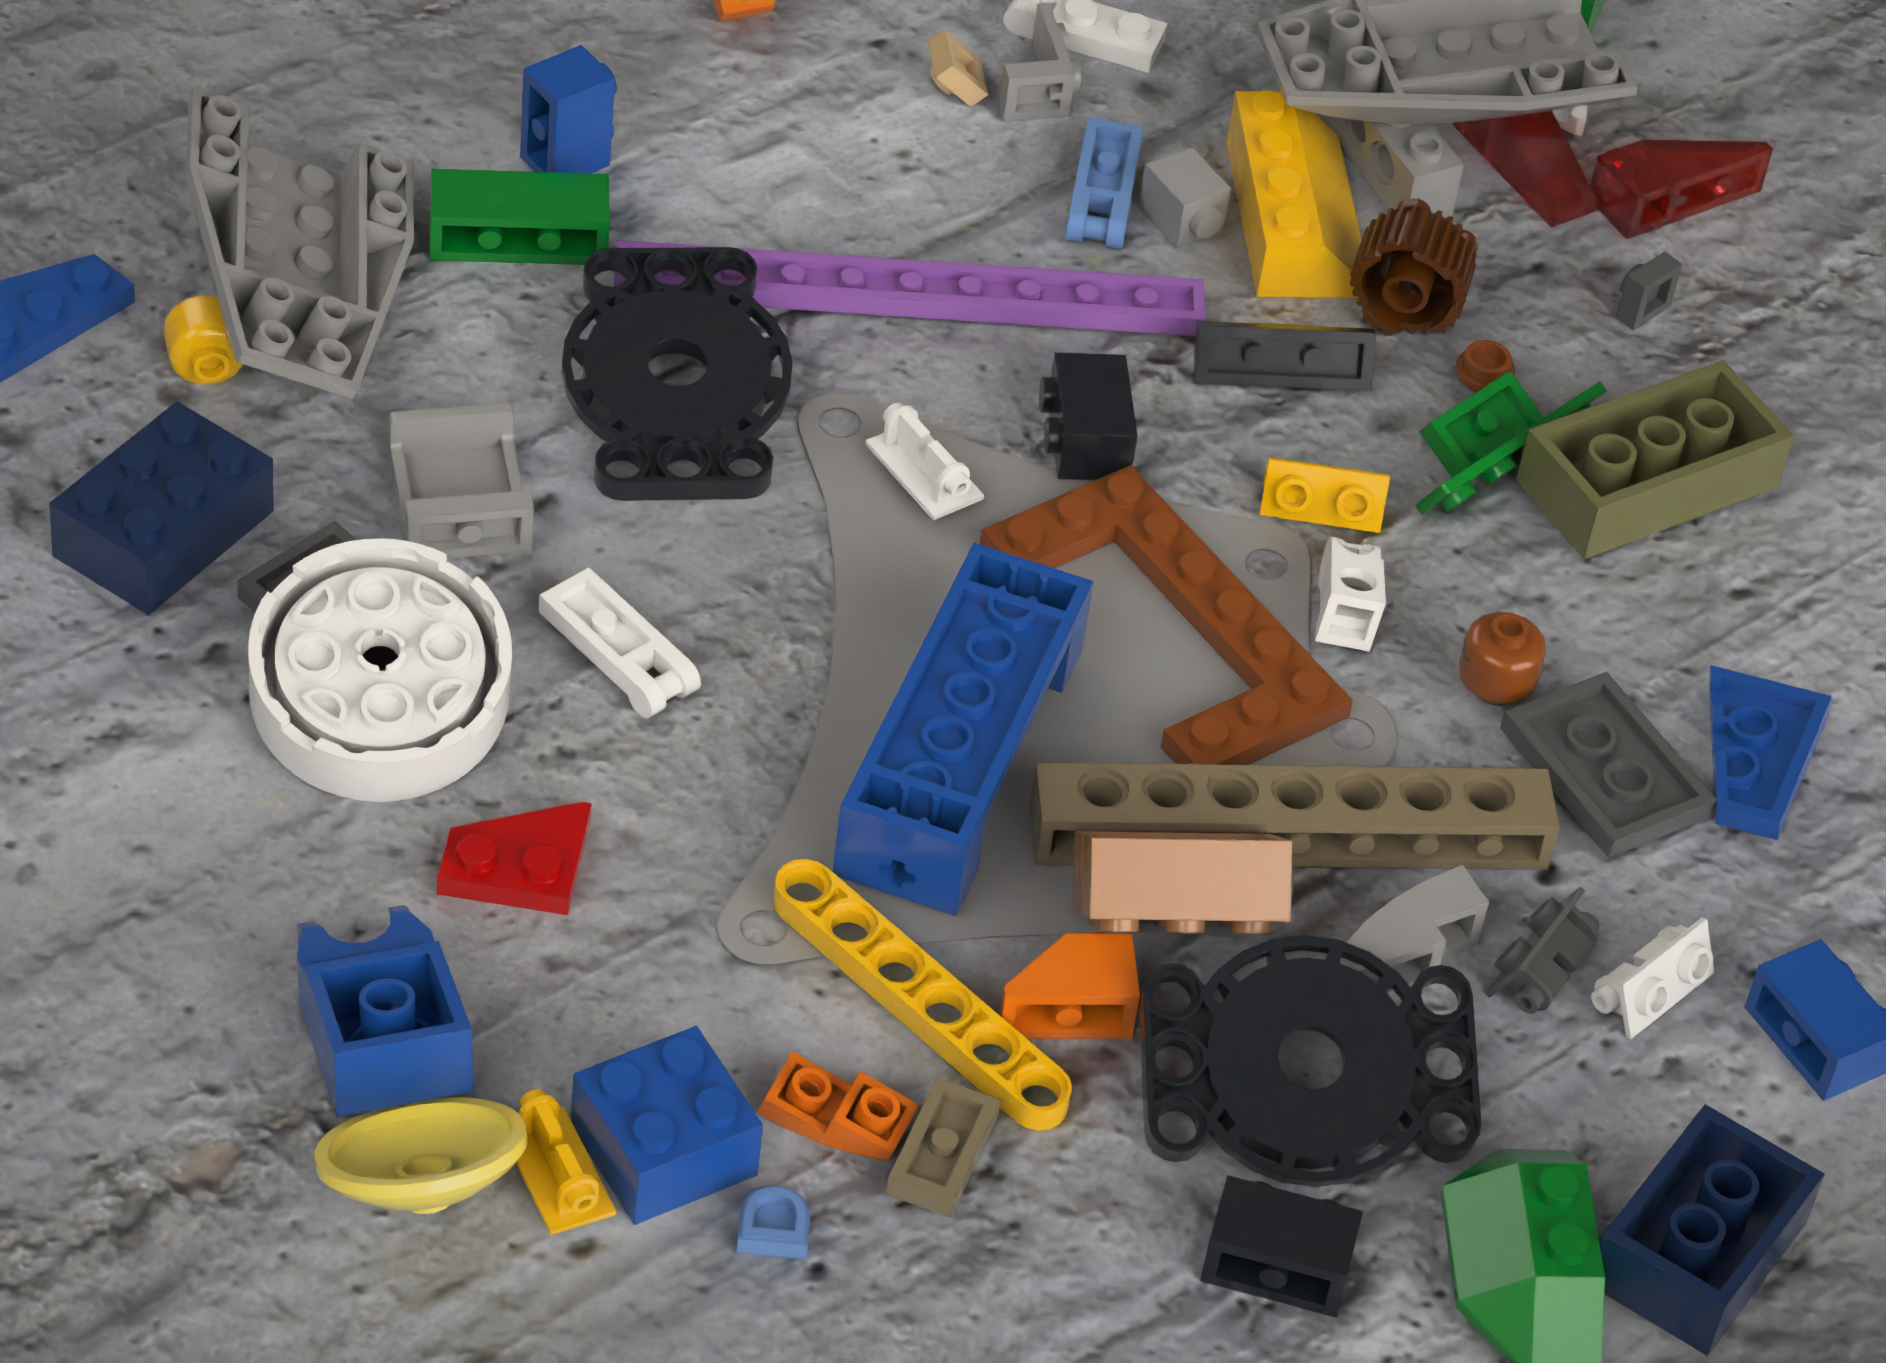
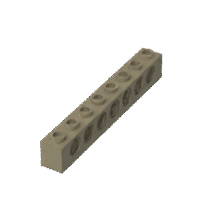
(1326, 811)

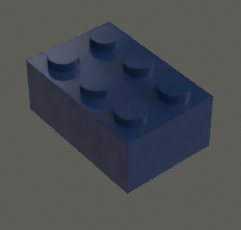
(162, 507)
(1707, 1228)

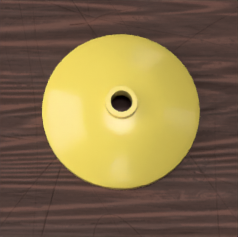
(421, 1153)

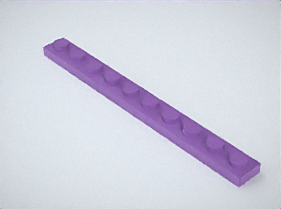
(963, 291)

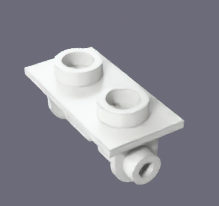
(922, 464)
(1659, 978)

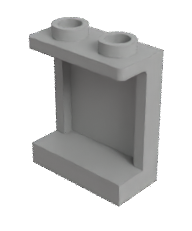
(460, 480)

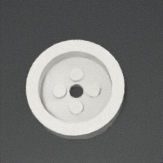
(367, 728)

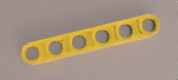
(928, 986)

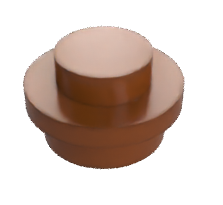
(1483, 364)

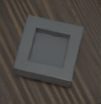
(1648, 290)

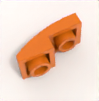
(822, 1107)

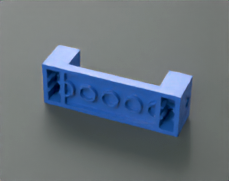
(956, 726)

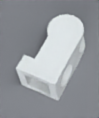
(1350, 594)

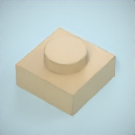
(956, 68)

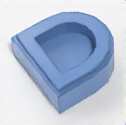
(774, 1223)

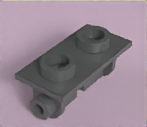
(1528, 964)

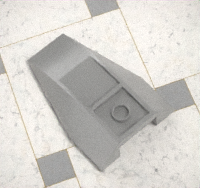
(1440, 59)
(297, 250)

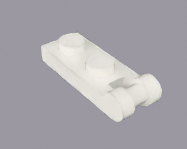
(1096, 30)
(619, 641)

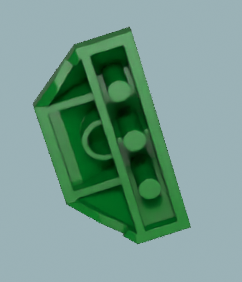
(1527, 1255)

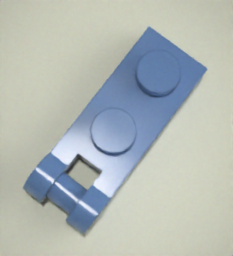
(1104, 182)

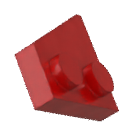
(518, 859)

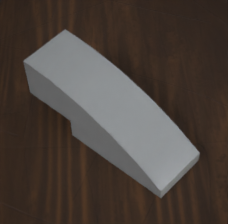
(1423, 925)

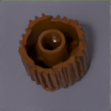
(1413, 269)

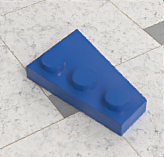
(55, 306)
(1760, 747)

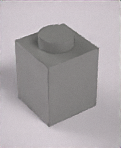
(1184, 197)

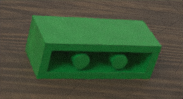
(518, 216)

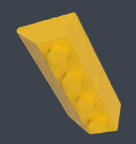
(1292, 198)

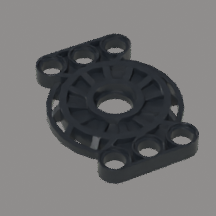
(660, 422)
(1241, 1078)

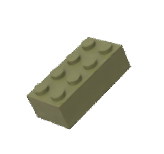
(1653, 458)

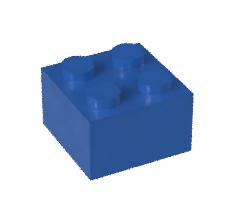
(666, 1124)

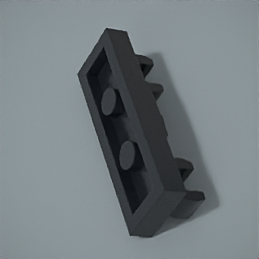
(1284, 355)

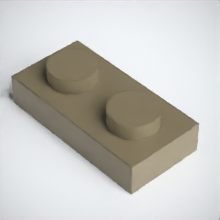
(943, 1147)

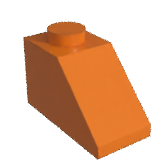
(1076, 990)

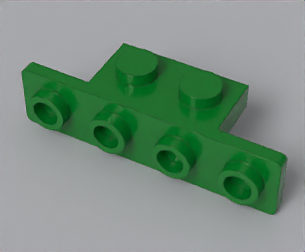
(1484, 435)

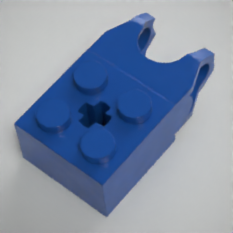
(384, 1016)

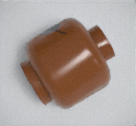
(1502, 658)

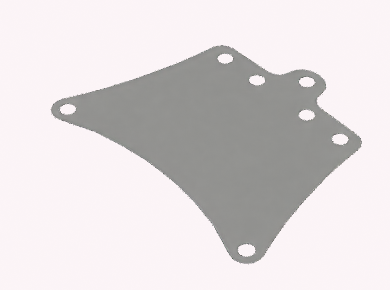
(1132, 680)

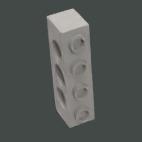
(1402, 161)

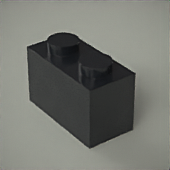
(1090, 415)
(1281, 1245)

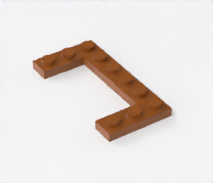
(1288, 687)

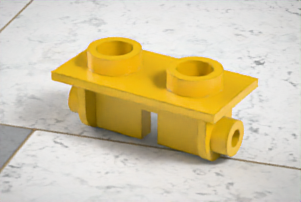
(1324, 494)
(559, 1167)

